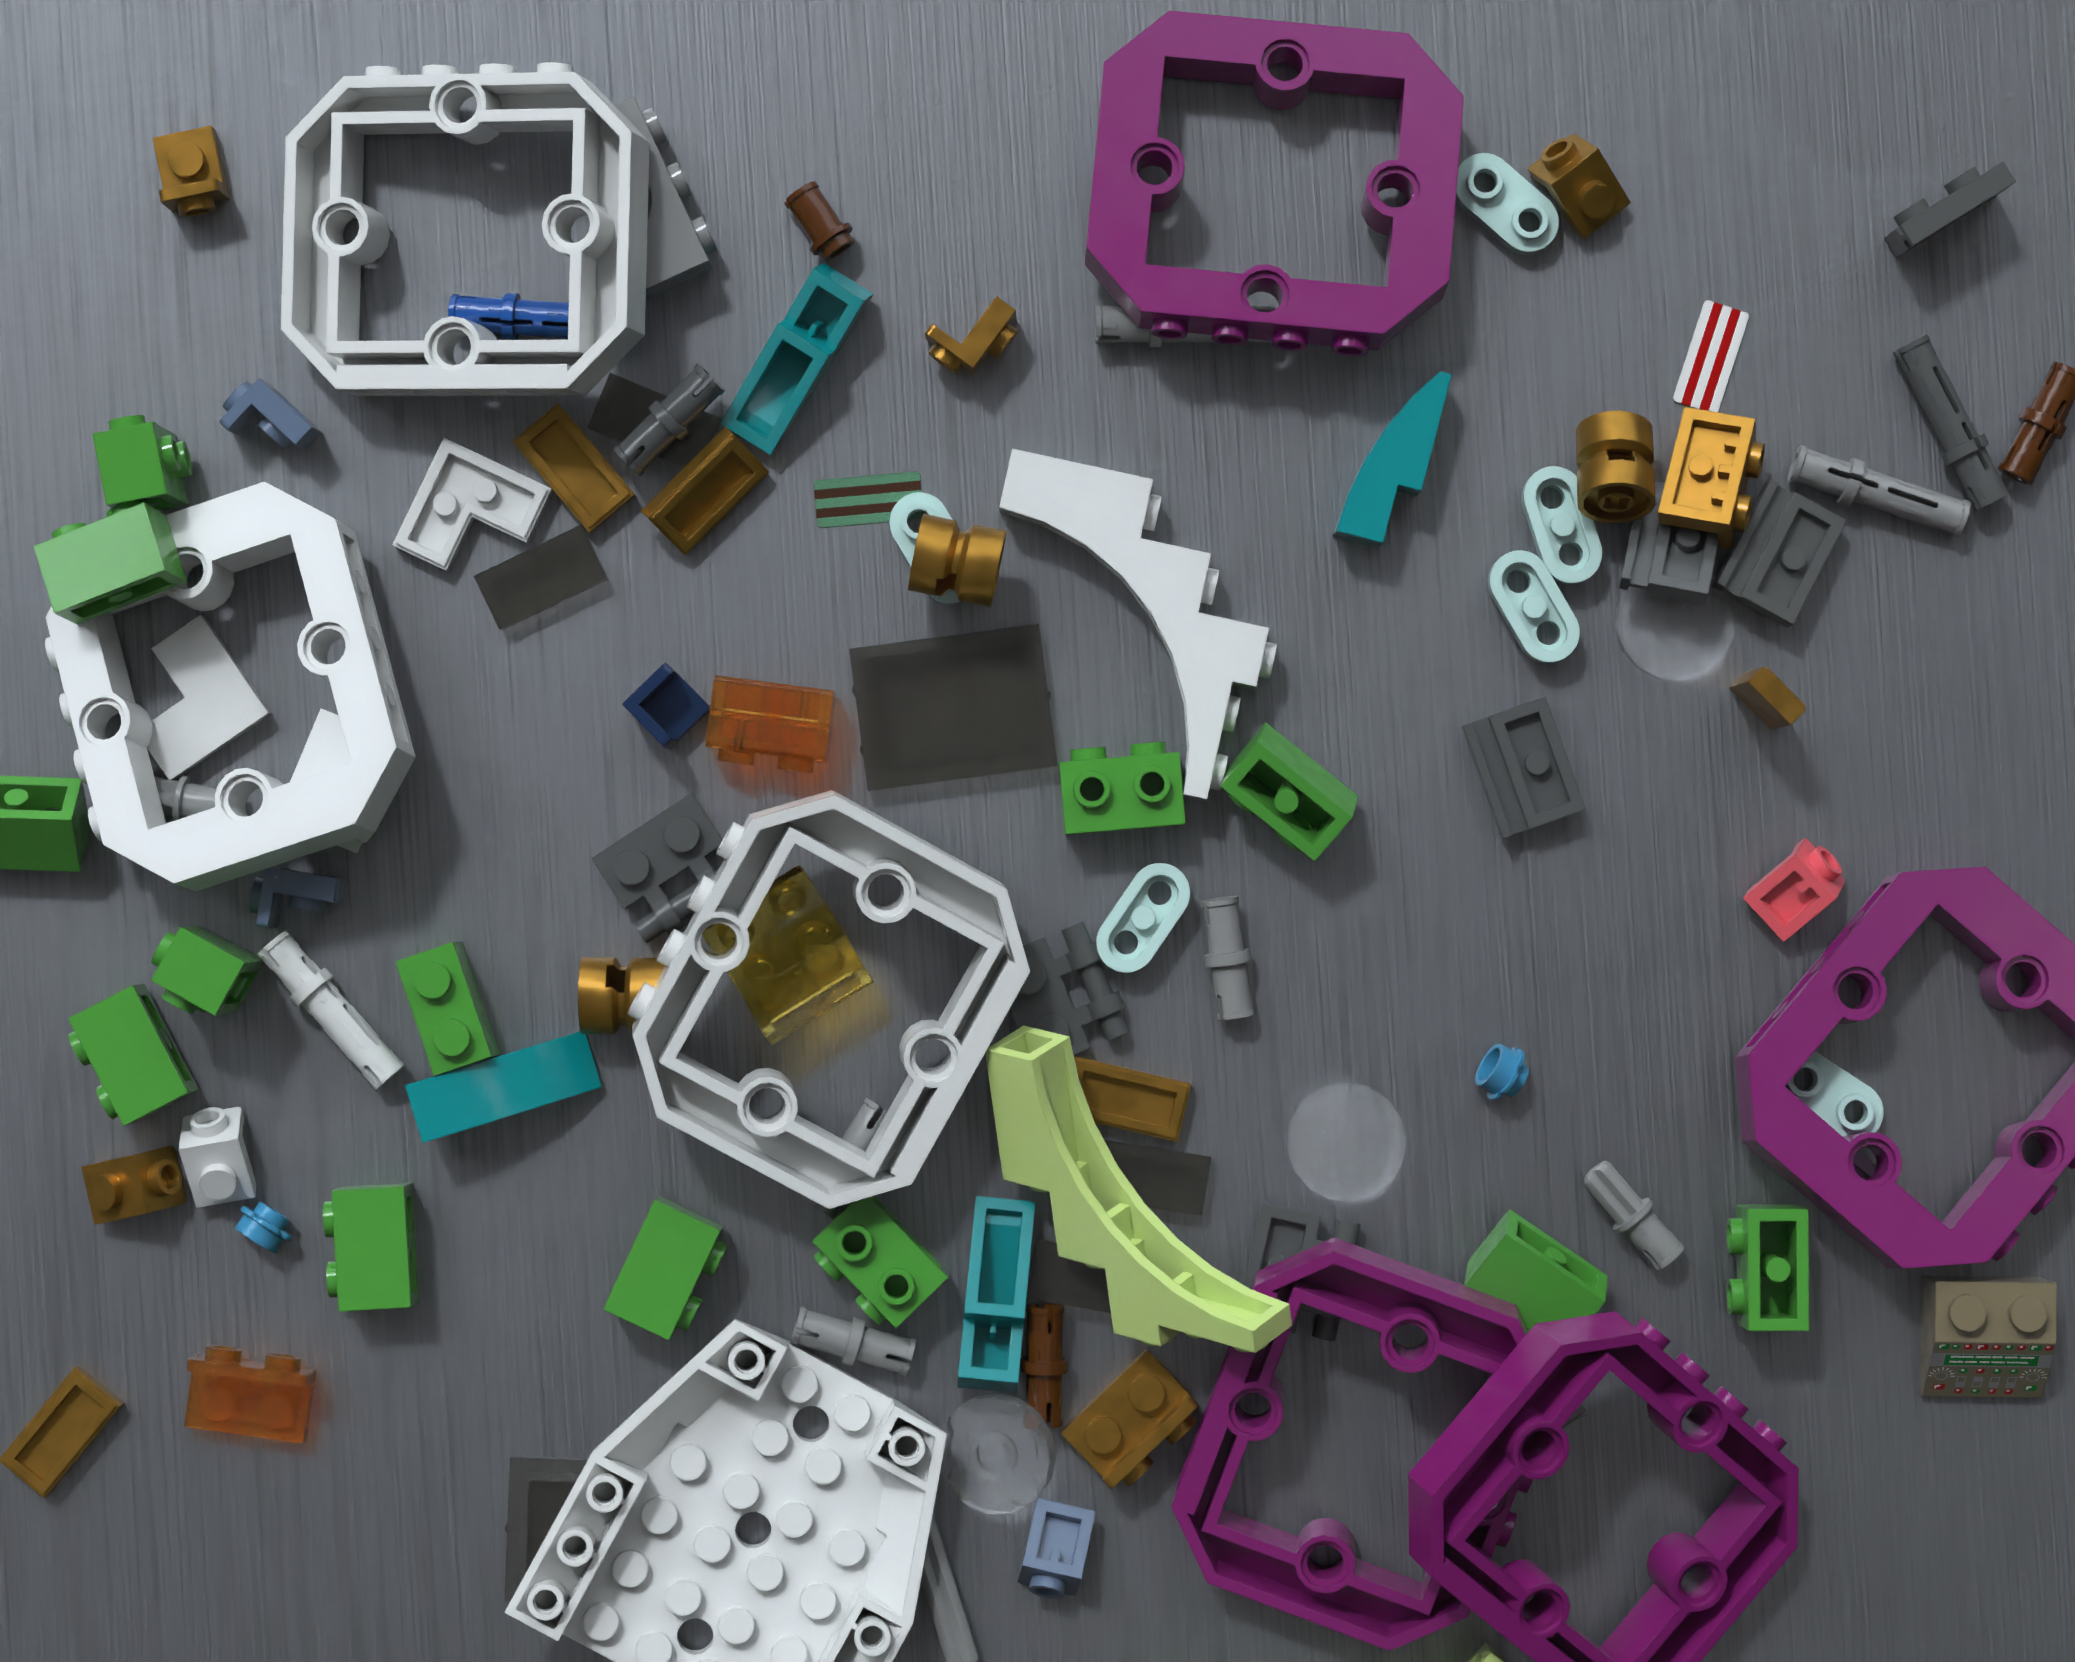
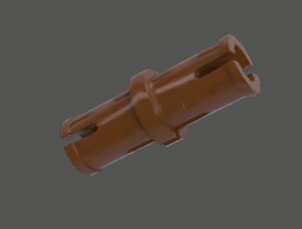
(2041, 425)
(1045, 1361)

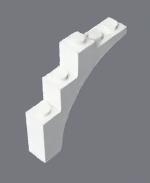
(1208, 653)

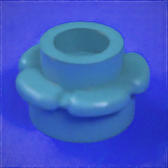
(1502, 1071)
(264, 1226)

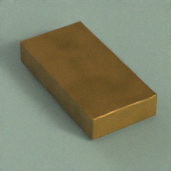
(574, 468)
(705, 490)
(1768, 698)
(1133, 1098)
(61, 1431)

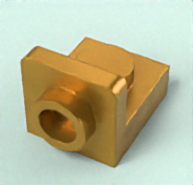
(191, 171)

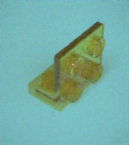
(795, 958)

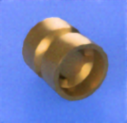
(1615, 467)
(957, 560)
(609, 990)

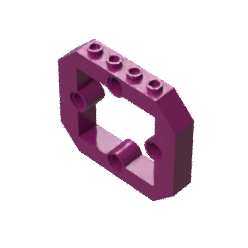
(1326, 60)
(1820, 1161)
(1537, 1394)
(1277, 1565)

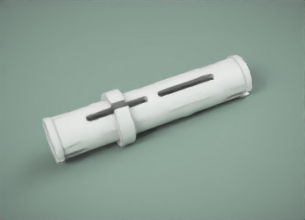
(323, 1001)

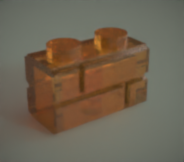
(770, 721)

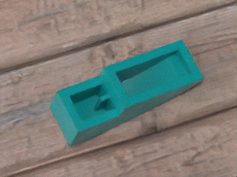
(796, 357)
(1392, 465)
(503, 1086)
(996, 1294)

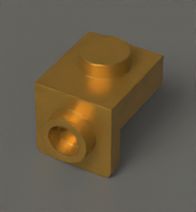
(1580, 183)
(989, 336)
(134, 1185)

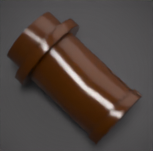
(820, 222)

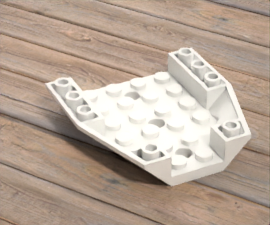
(660, 1501)

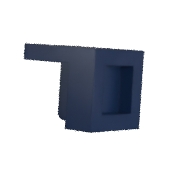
(667, 706)

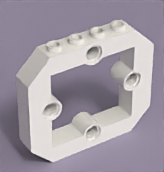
(327, 192)
(293, 816)
(785, 1143)

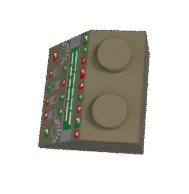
(1986, 1335)

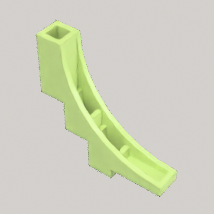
(1098, 1216)

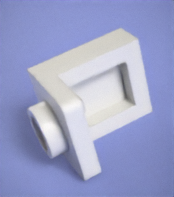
(216, 1156)

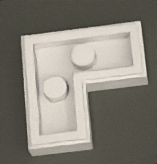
(468, 488)
(216, 702)

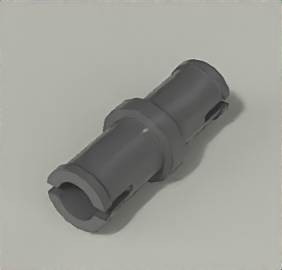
(669, 419)

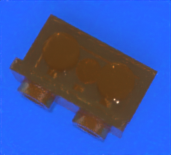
(250, 1395)

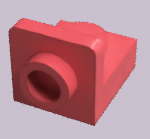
(1796, 889)

